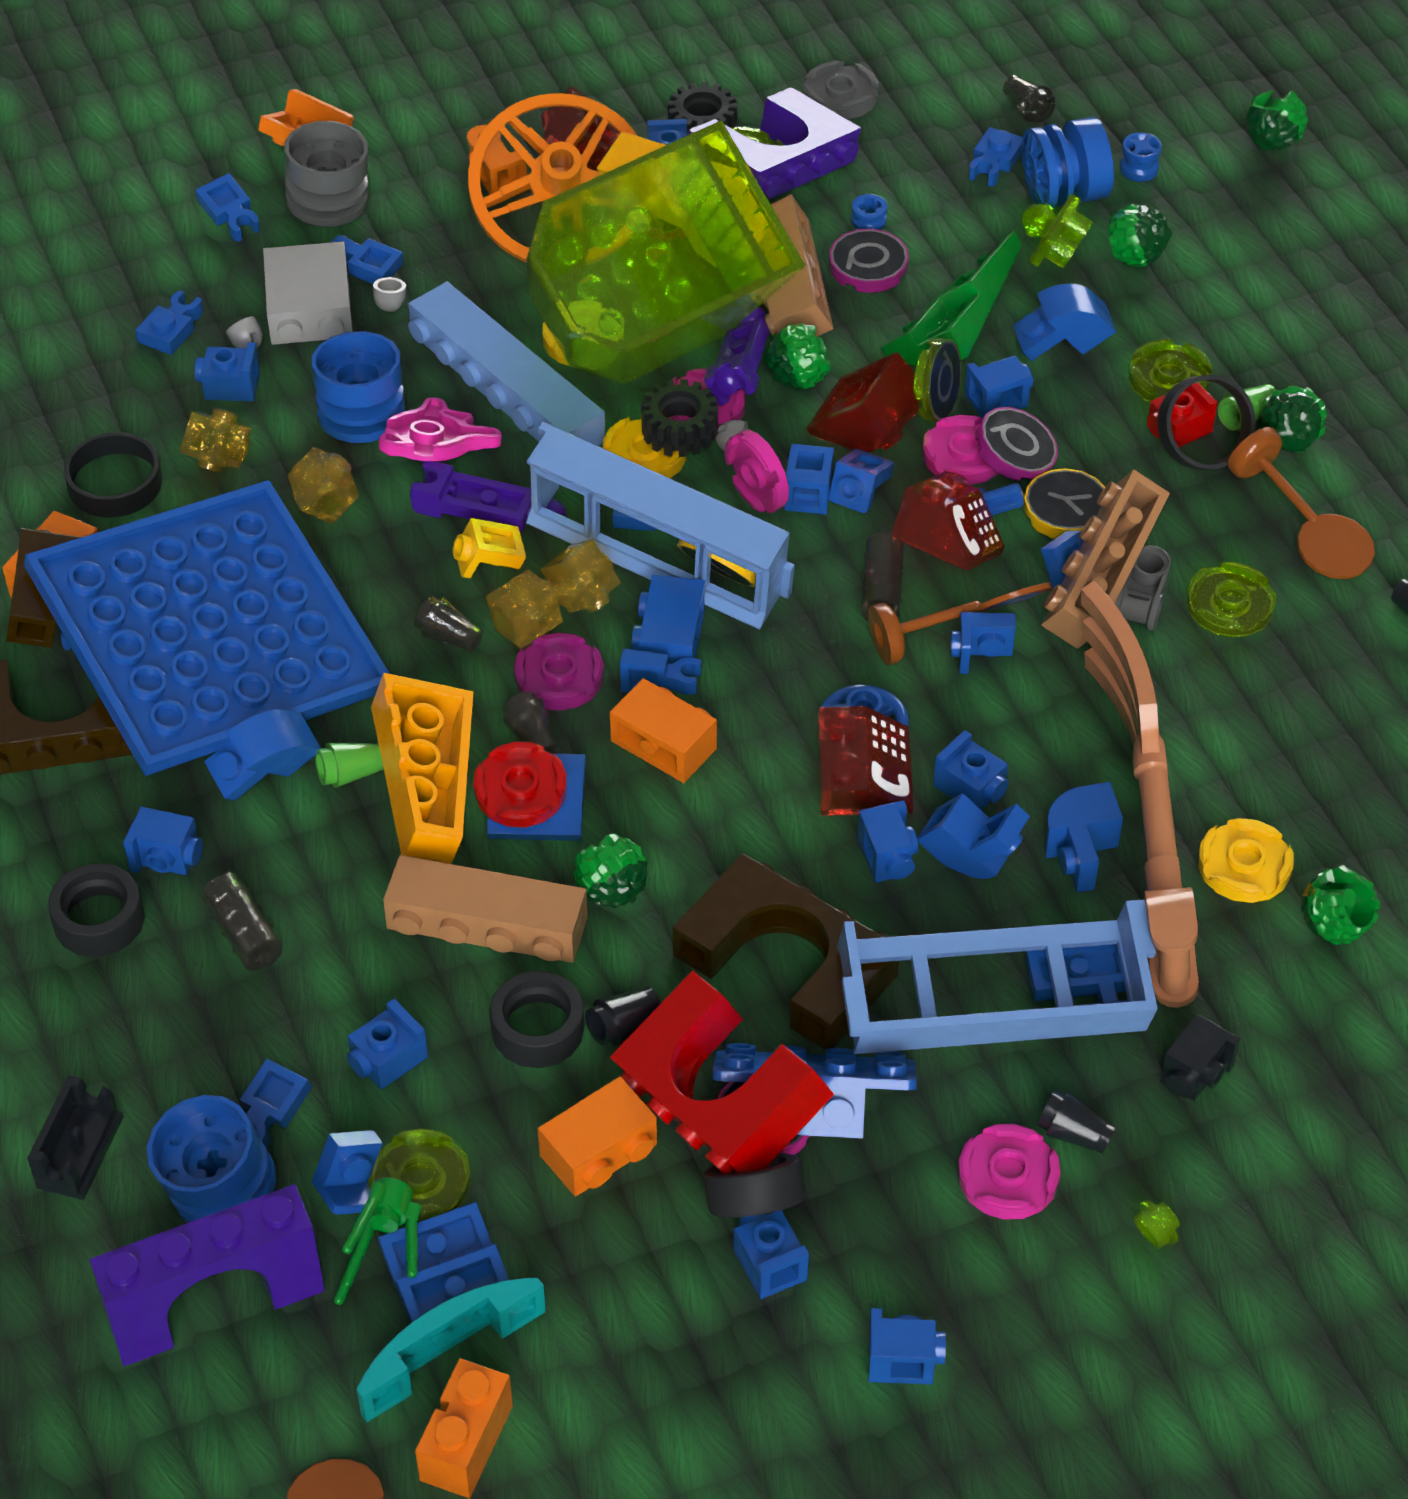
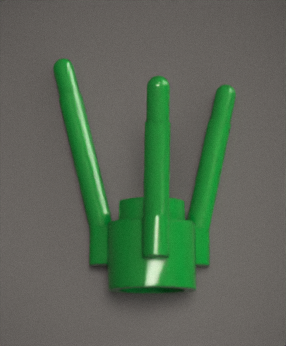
(384, 1211)

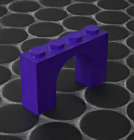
(812, 137)
(148, 1275)

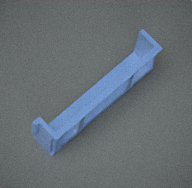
(665, 506)
(929, 1031)

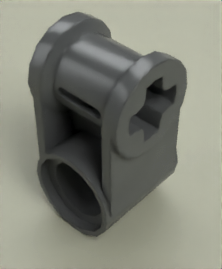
(1145, 587)

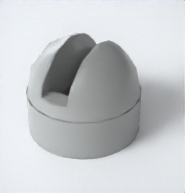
(389, 293)
(245, 331)
(729, 429)

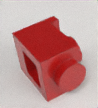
(1191, 415)

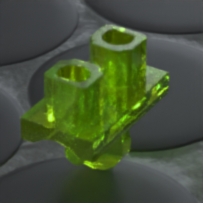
(1042, 222)

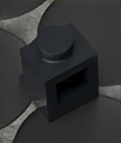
(1199, 1058)

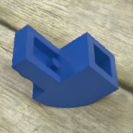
(1068, 314)
(260, 745)
(1080, 825)
(970, 840)

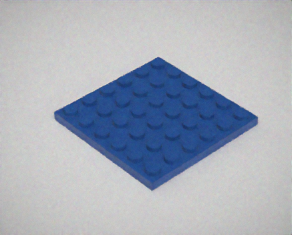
(205, 623)

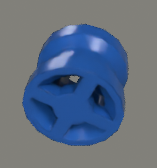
(1140, 157)

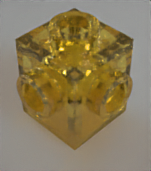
(216, 439)
(323, 485)
(582, 576)
(525, 608)

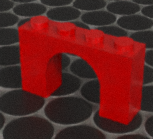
(738, 1129)

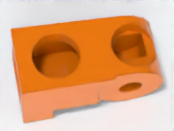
(498, 164)

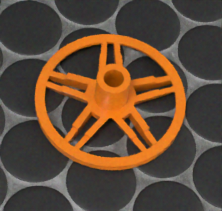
(552, 173)

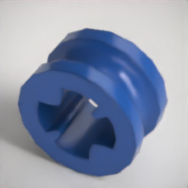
(869, 212)

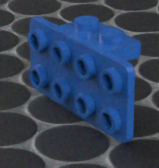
(840, 1070)

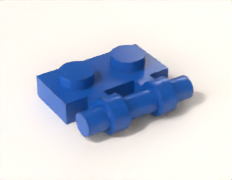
(1088, 969)

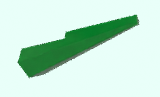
(961, 307)

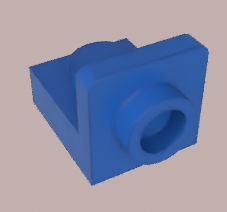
(857, 478)
(982, 635)
(345, 1170)

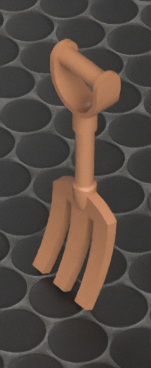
(1125, 677)

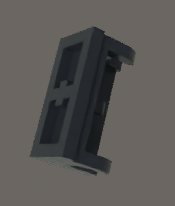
(74, 1139)

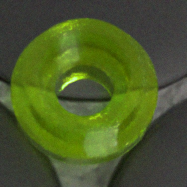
(1157, 1224)

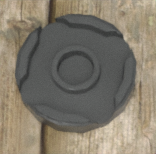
(842, 88)

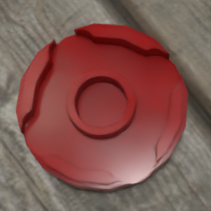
(520, 800)

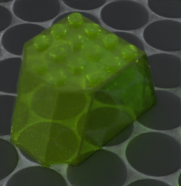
(657, 256)

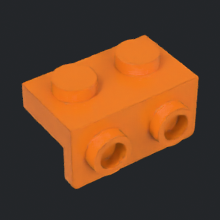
(298, 111)

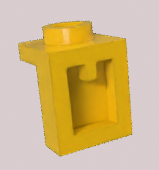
(489, 544)

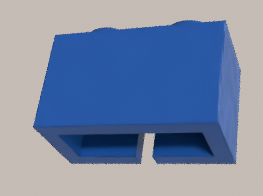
(670, 617)

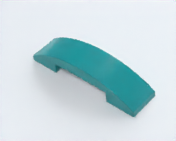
(502, 1304)

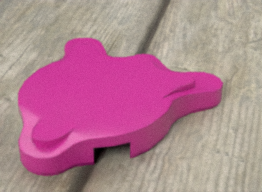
(435, 433)

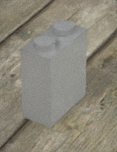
(307, 292)

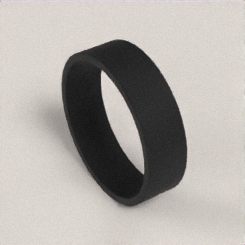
(1165, 413)
(105, 445)

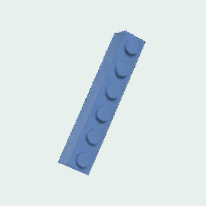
(501, 366)

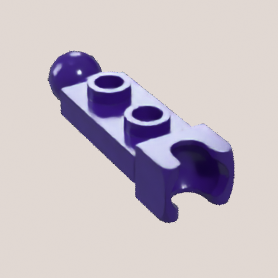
(738, 358)
(473, 497)

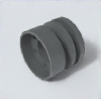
(326, 173)

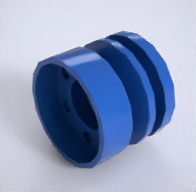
(1067, 162)
(357, 385)
(209, 1157)

